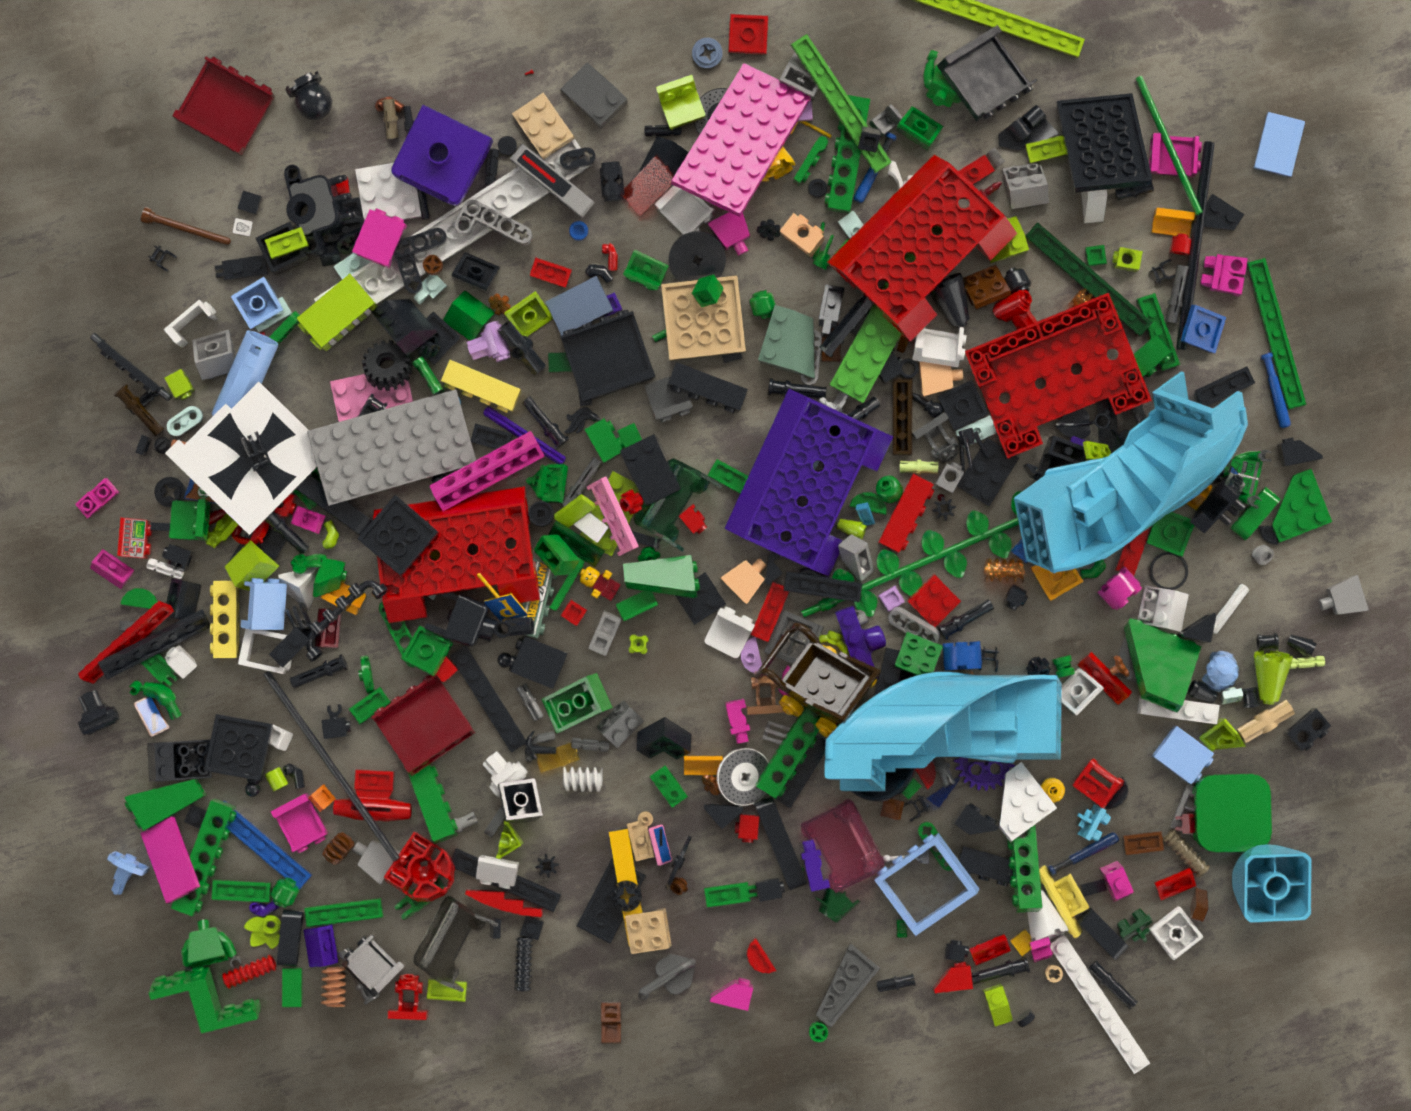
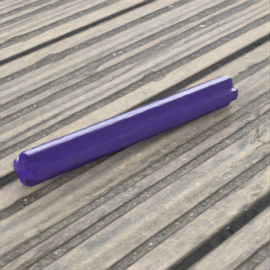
(518, 431)

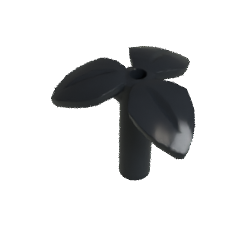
(531, 751)

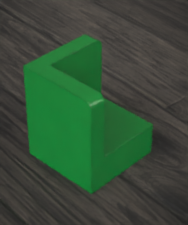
(707, 290)

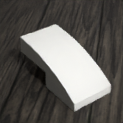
(591, 526)

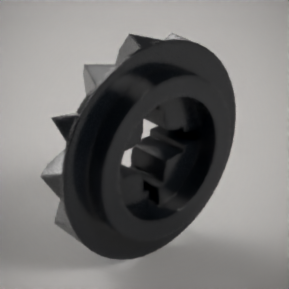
(160, 491)
(631, 888)

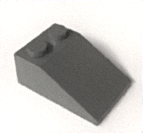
(594, 95)

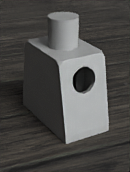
(1345, 597)
(374, 859)

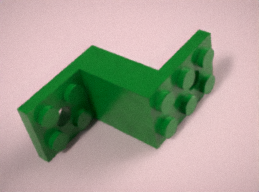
(205, 999)

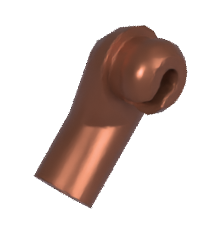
(379, 105)

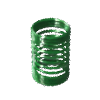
(901, 935)

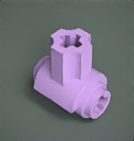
(490, 344)

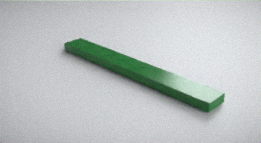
(1276, 333)

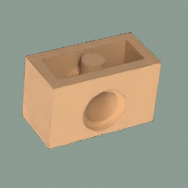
(807, 244)

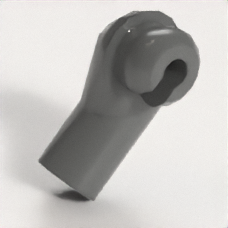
(542, 738)

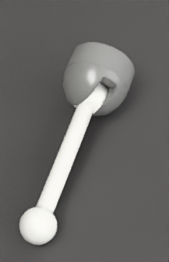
(923, 858)

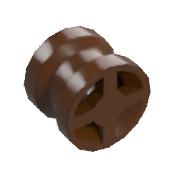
(432, 261)

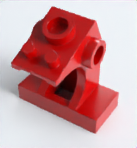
(408, 1010)

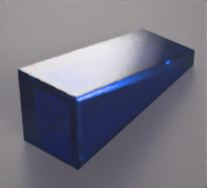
(941, 794)

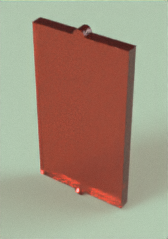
(648, 185)

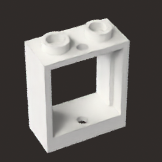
(247, 648)

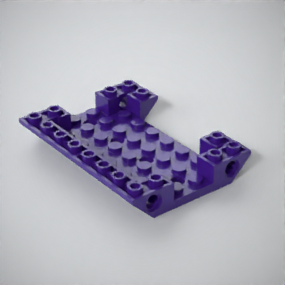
(786, 472)

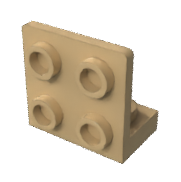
(648, 931)

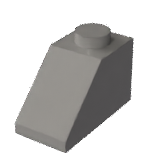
(856, 556)

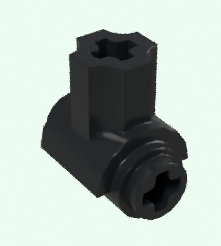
(96, 714)

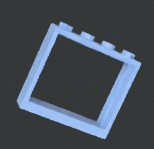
(915, 851)

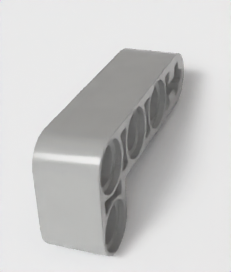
(496, 225)

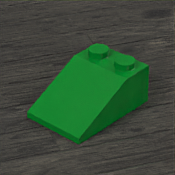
(576, 703)

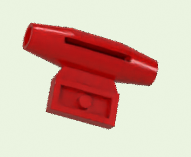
(374, 792)

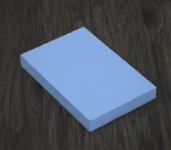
(1279, 144)

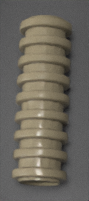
(1186, 853)

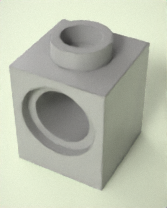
(946, 484)

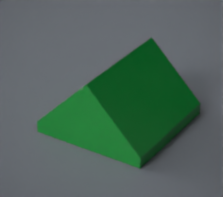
(919, 128)
(468, 315)

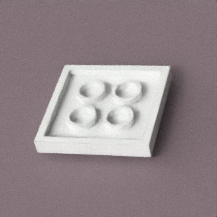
(383, 191)

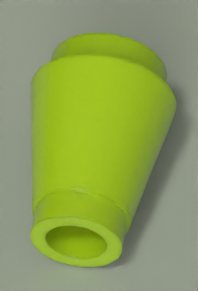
(852, 527)

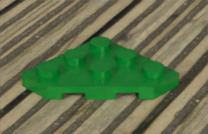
(1300, 508)

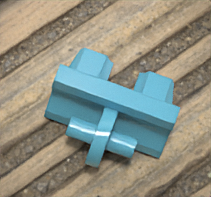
(1090, 822)

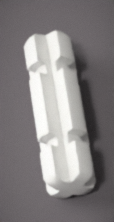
(165, 569)

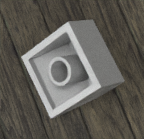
(214, 354)

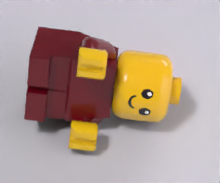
(601, 583)

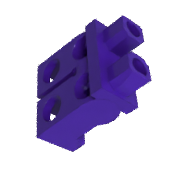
(812, 865)

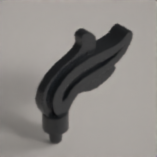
(578, 419)

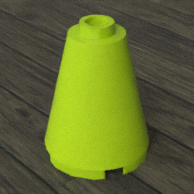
(1271, 674)

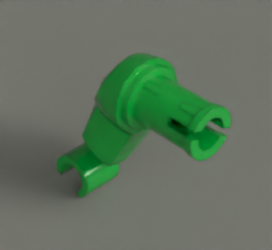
(159, 691)

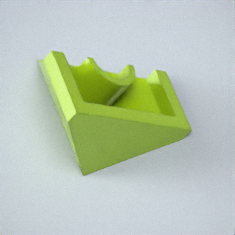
(1221, 736)
(509, 840)

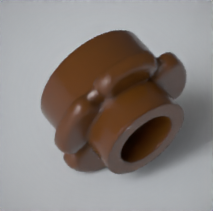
(679, 886)

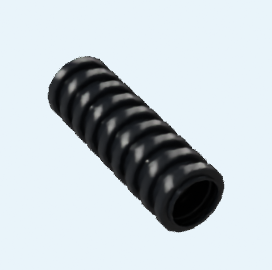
(523, 964)

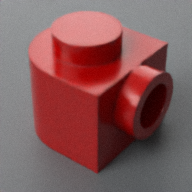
(1180, 244)

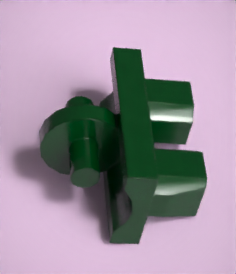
(1142, 922)

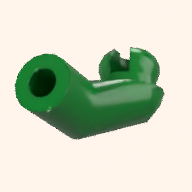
(1095, 571)

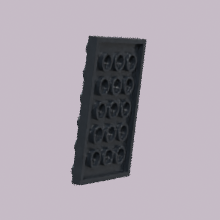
(1104, 143)

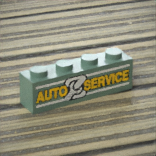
(539, 608)

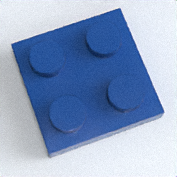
(1203, 329)

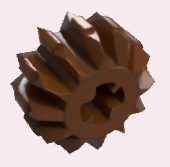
(338, 848)

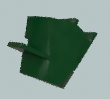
(836, 904)

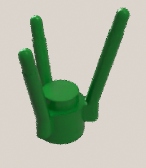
(822, 258)

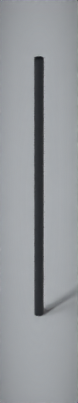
(331, 766)

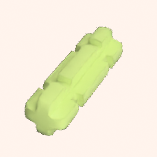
(1306, 662)

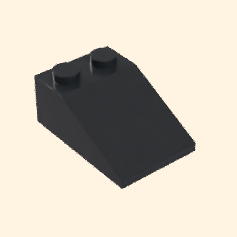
(650, 469)

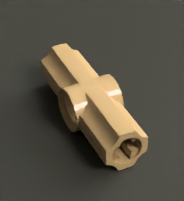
(1265, 721)

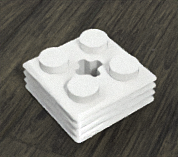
(1188, 933)

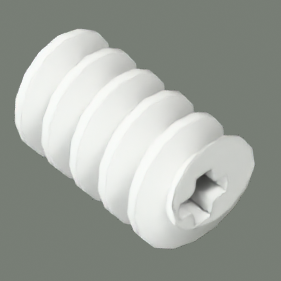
(581, 779)

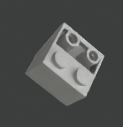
(798, 78)
(1026, 185)

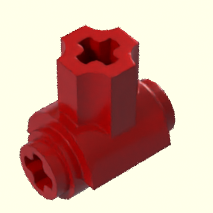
(1015, 309)

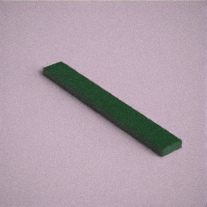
(1087, 277)

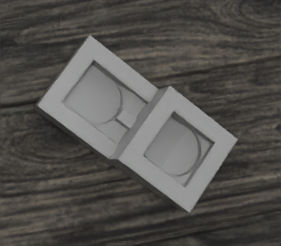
(605, 633)

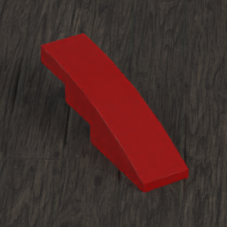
(497, 900)

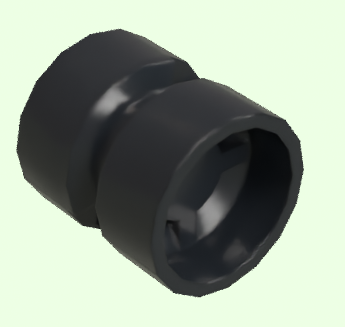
(541, 514)

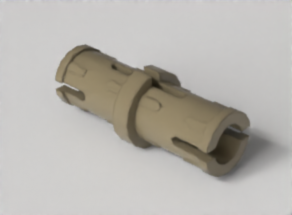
(390, 118)

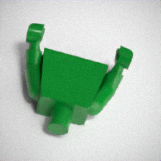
(936, 84)

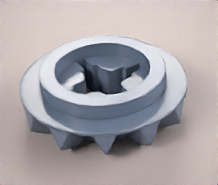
(698, 50)

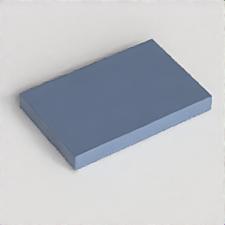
(579, 305)

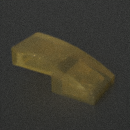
(563, 756)

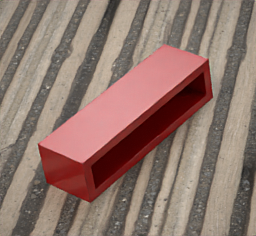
(905, 514)

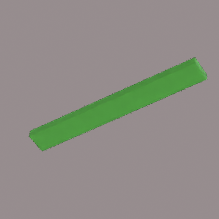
(837, 98)

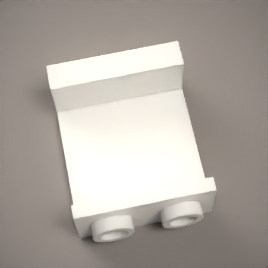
(192, 312)

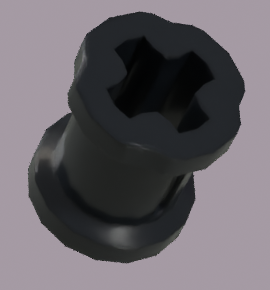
(1267, 641)
(1250, 697)

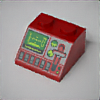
(134, 538)

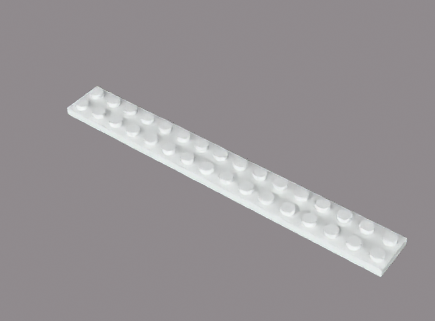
(506, 195)

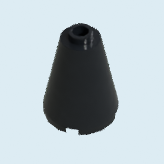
(952, 299)

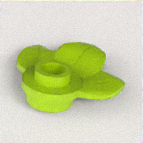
(262, 932)

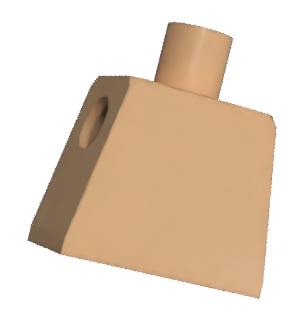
(937, 378)
(745, 579)

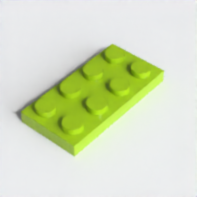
(619, 486)

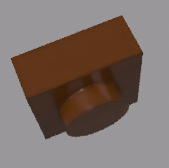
(892, 809)

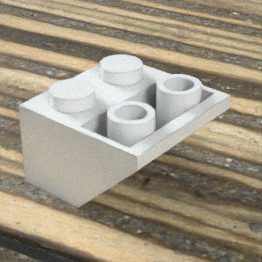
(1163, 608)

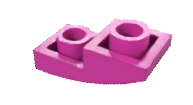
(97, 498)

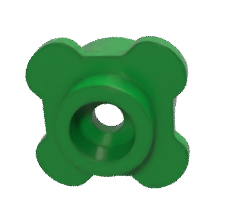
(648, 553)

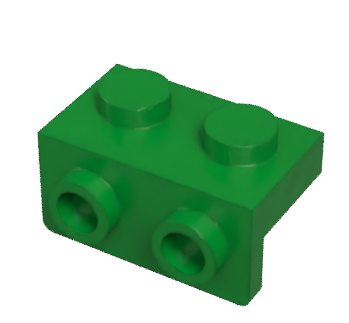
(645, 270)

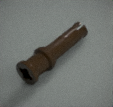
(132, 403)

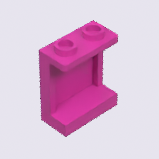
(1186, 149)
(379, 237)
(300, 823)

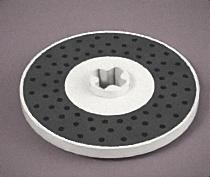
(730, 775)

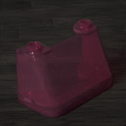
(844, 844)

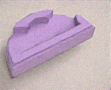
(750, 655)

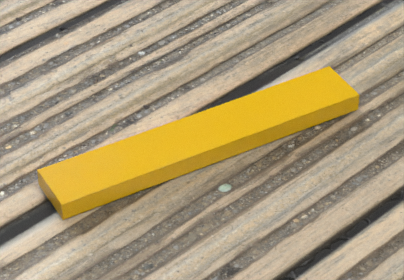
(624, 865)

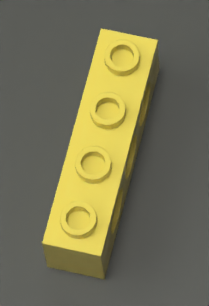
(231, 648)

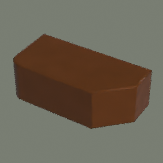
(1199, 905)

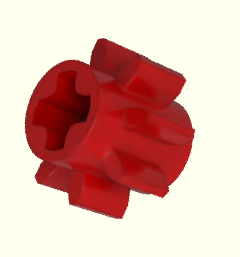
(631, 502)

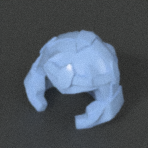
(1221, 671)

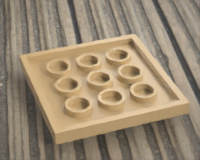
(704, 330)

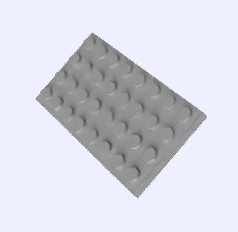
(391, 447)

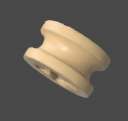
(1052, 979)

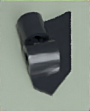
(1026, 130)

